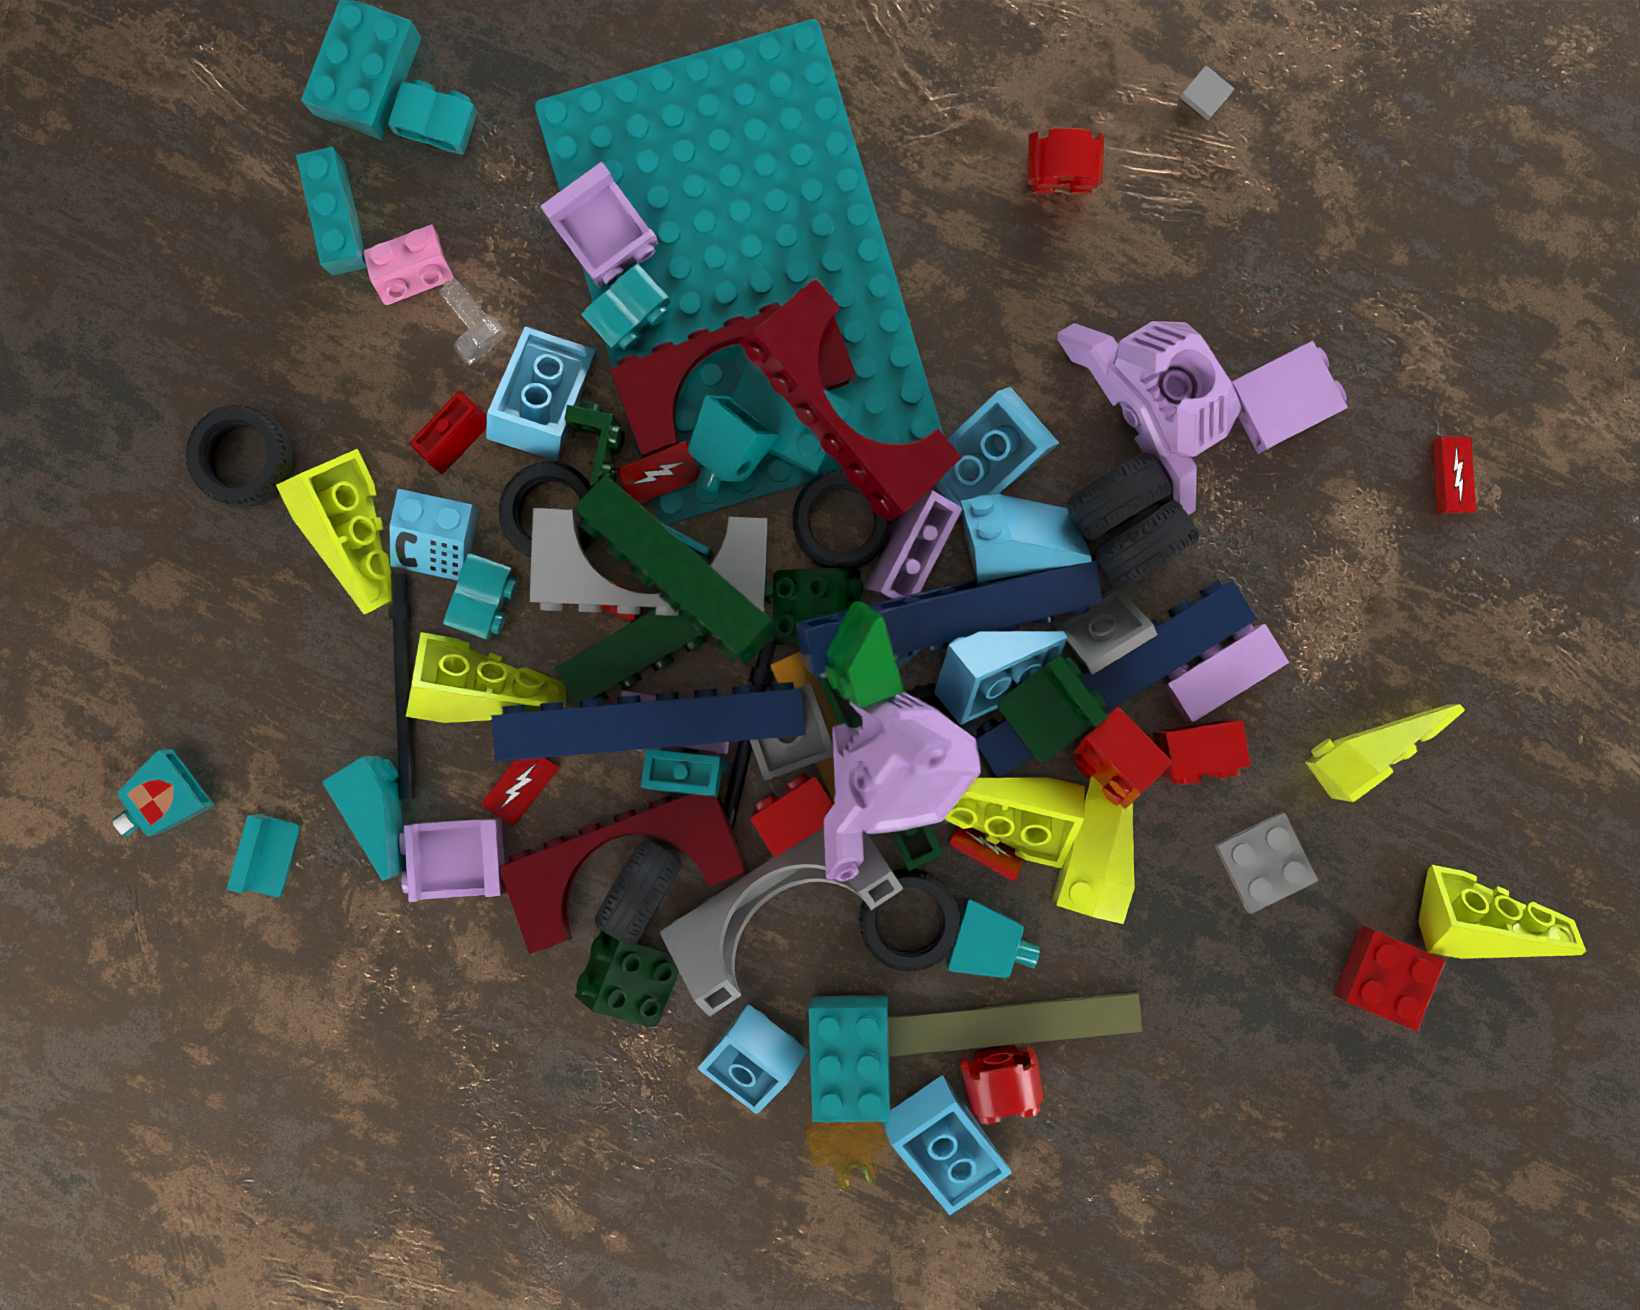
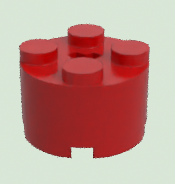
(1065, 160)
(1003, 1083)

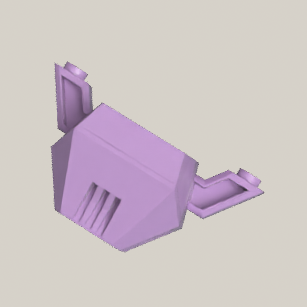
(1167, 391)
(893, 776)

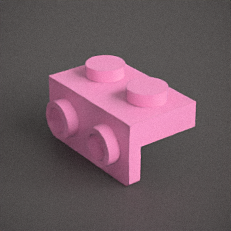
(407, 265)

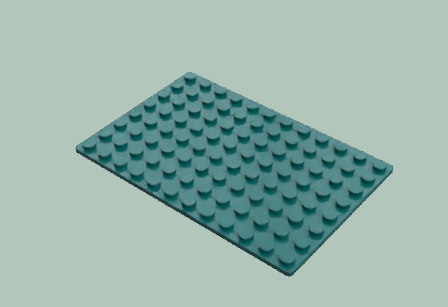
(751, 196)

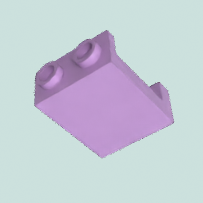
(600, 226)
(1288, 396)
(453, 859)

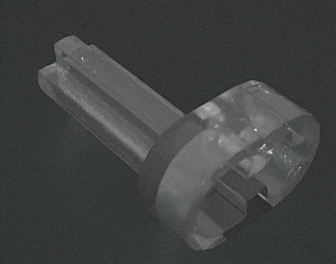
(483, 332)

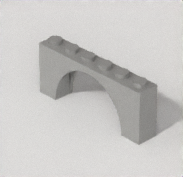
(566, 575)
(708, 936)

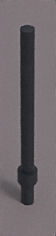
(400, 612)
(760, 677)

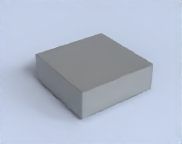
(1207, 93)

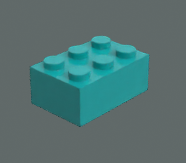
(361, 67)
(850, 1058)

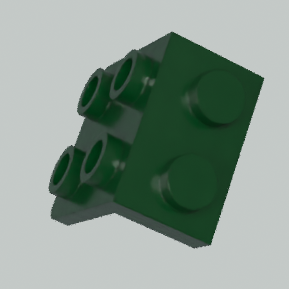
(592, 420)
(811, 594)
(1052, 708)
(627, 980)

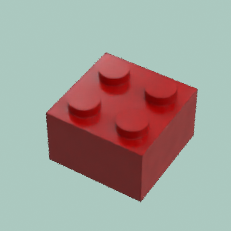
(1204, 748)
(1121, 758)
(792, 815)
(1389, 978)

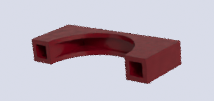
(787, 353)
(654, 382)
(543, 881)

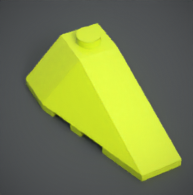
(340, 521)
(467, 686)
(1362, 760)
(1028, 814)
(1100, 864)
(1478, 922)

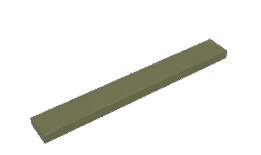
(1014, 1024)

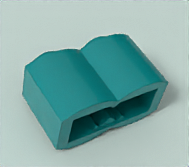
(433, 116)
(627, 308)
(481, 596)

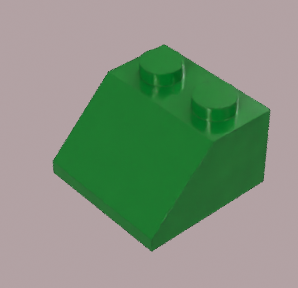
(863, 658)

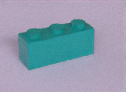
(332, 210)

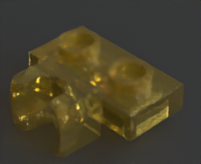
(846, 1147)

